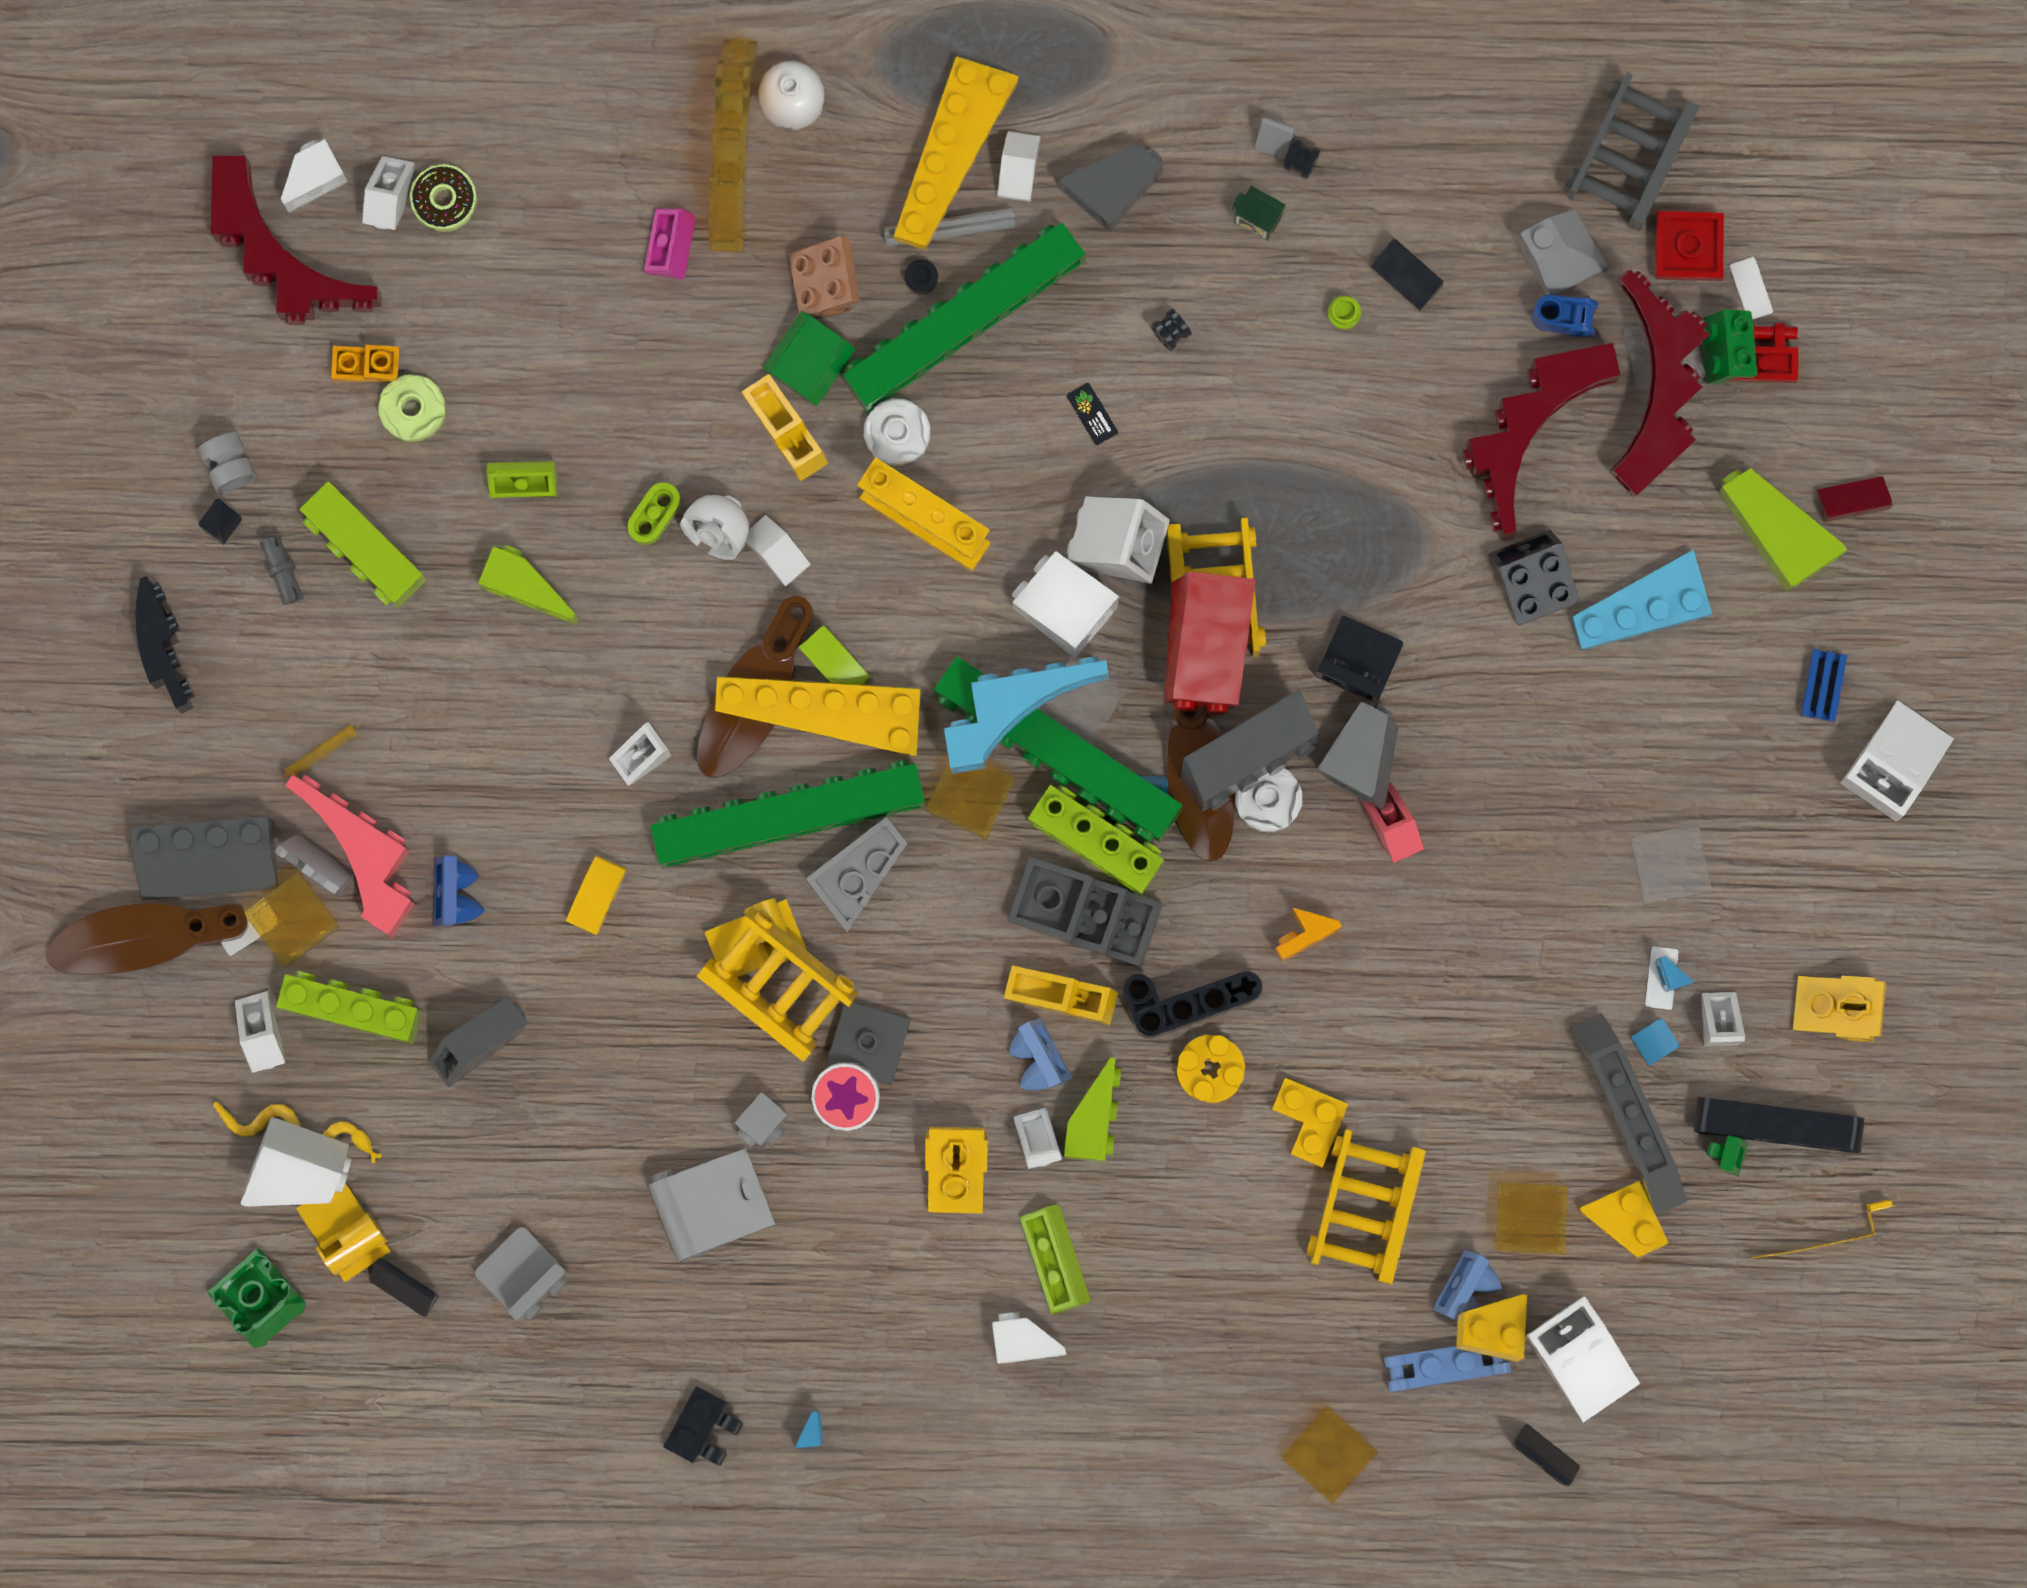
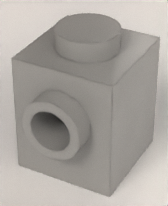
(761, 1122)

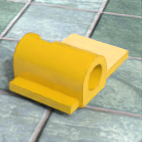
(726, 936)
(1842, 1007)
(956, 1169)
(345, 1234)

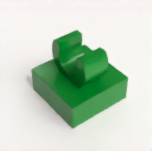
(1730, 1155)

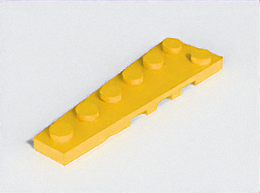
(961, 126)
(850, 712)

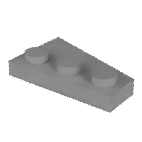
(856, 871)

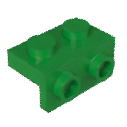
(1729, 347)

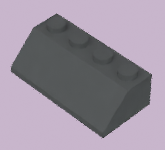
(1250, 752)
(205, 858)

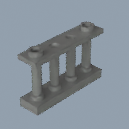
(1664, 149)

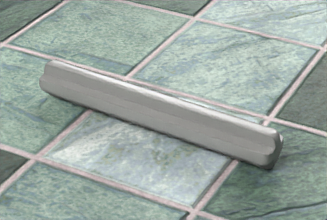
(965, 225)

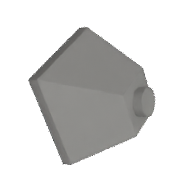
(1561, 252)

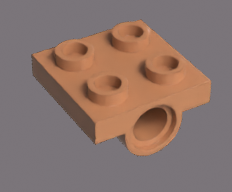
(825, 278)

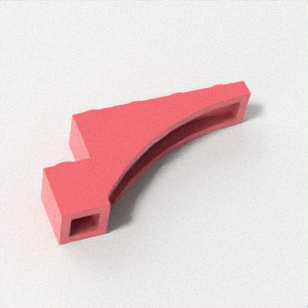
(370, 852)

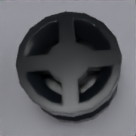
(1301, 158)
(1171, 329)

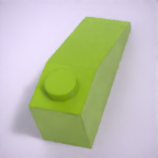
(516, 580)

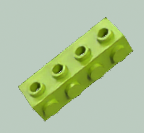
(362, 545)
(1096, 840)
(349, 1009)

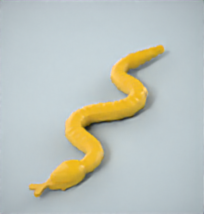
(358, 1137)

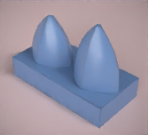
(1049, 1067)
(1469, 1275)

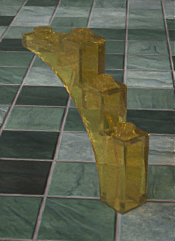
(730, 145)

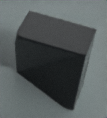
(220, 521)

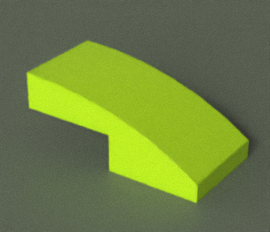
(833, 659)

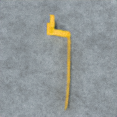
(1871, 1207)

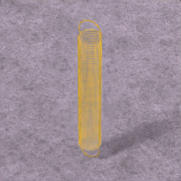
(322, 747)

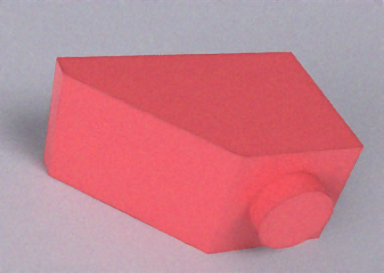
(1395, 826)

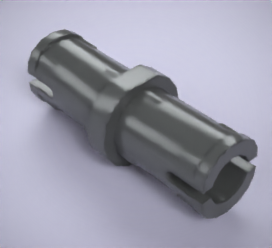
(281, 569)

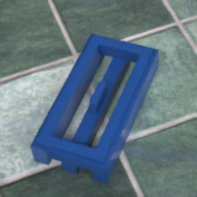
(1829, 657)

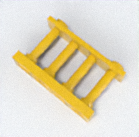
(924, 514)
(1181, 543)
(772, 1016)
(1391, 1231)

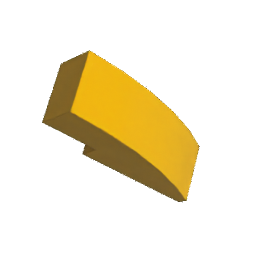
(785, 427)
(1061, 995)

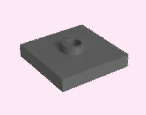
(869, 1039)

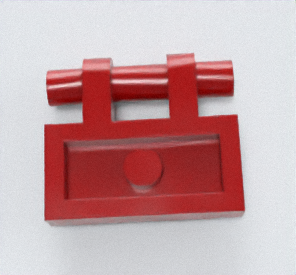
(1778, 362)

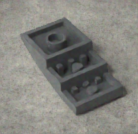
(1085, 912)

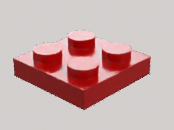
(1689, 246)

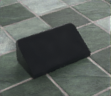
(1407, 274)
(403, 1287)
(1546, 1455)

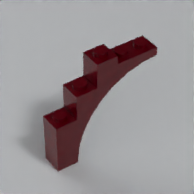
(299, 288)
(1557, 382)
(1672, 385)

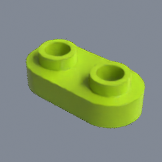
(653, 514)

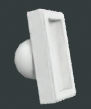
(1037, 1138)

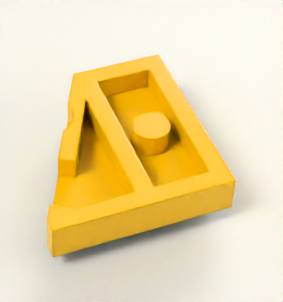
(1628, 1219)
(1495, 1329)

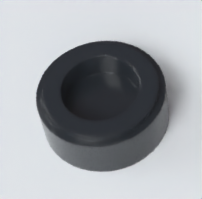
(921, 277)

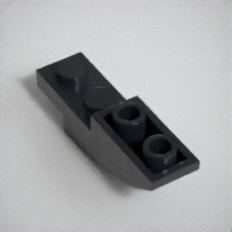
(154, 635)

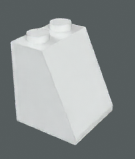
(1118, 538)
(1065, 603)
(296, 1167)

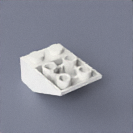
(1897, 761)
(1582, 1358)

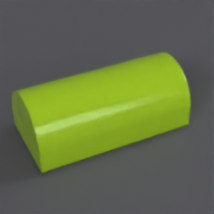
(522, 479)

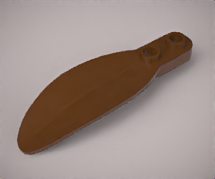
(732, 739)
(1207, 831)
(139, 937)

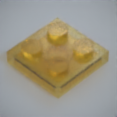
(971, 798)
(291, 920)
(1531, 1218)
(1329, 1454)

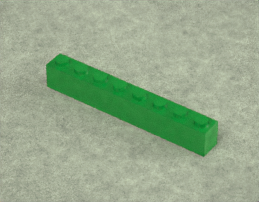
(964, 317)
(1071, 760)
(787, 815)

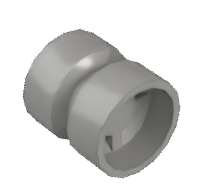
(228, 466)

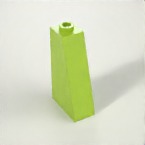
(1779, 529)

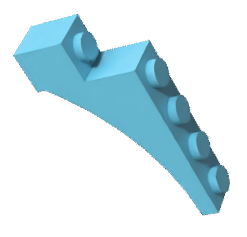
(1006, 701)

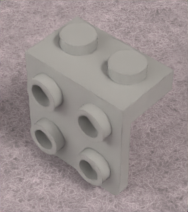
(522, 1275)

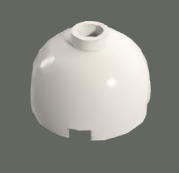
(791, 95)
(718, 524)

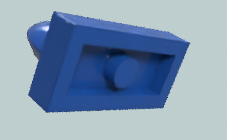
(448, 905)

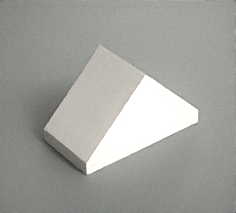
(1018, 166)
(776, 550)
(640, 754)
(1722, 1019)

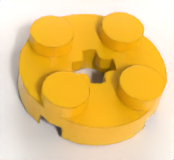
(1216, 1050)

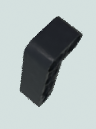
(1194, 998)

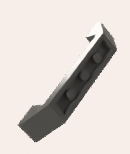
(1631, 1112)

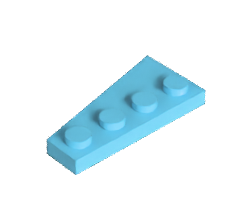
(1653, 603)

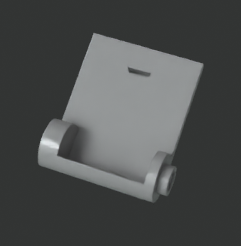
(706, 1205)

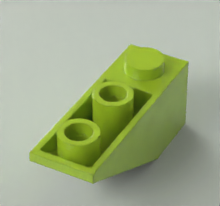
(1089, 1125)

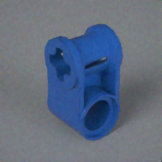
(1568, 315)

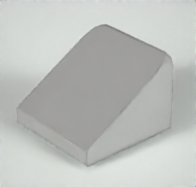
(1274, 138)

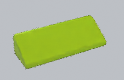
(1055, 1259)

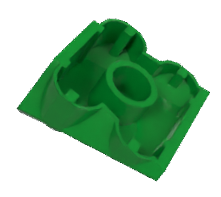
(809, 358)
(257, 1299)

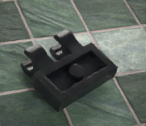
(695, 1426)

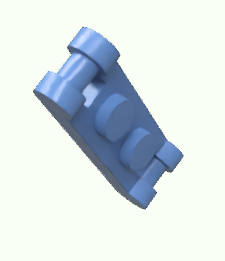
(1441, 1367)

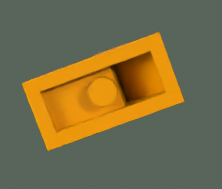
(1314, 929)

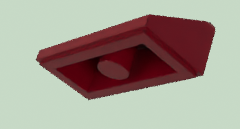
(1854, 499)

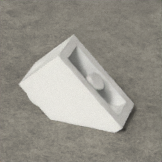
(311, 175)
(387, 193)
(259, 1032)
(1022, 1340)

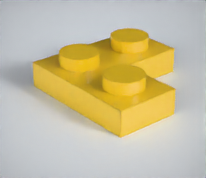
(1320, 1119)

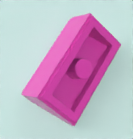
(669, 243)

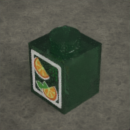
(1258, 212)

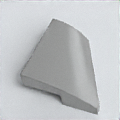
(316, 864)

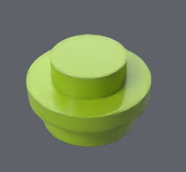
(1344, 312)

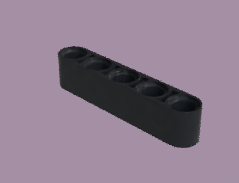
(1779, 1125)

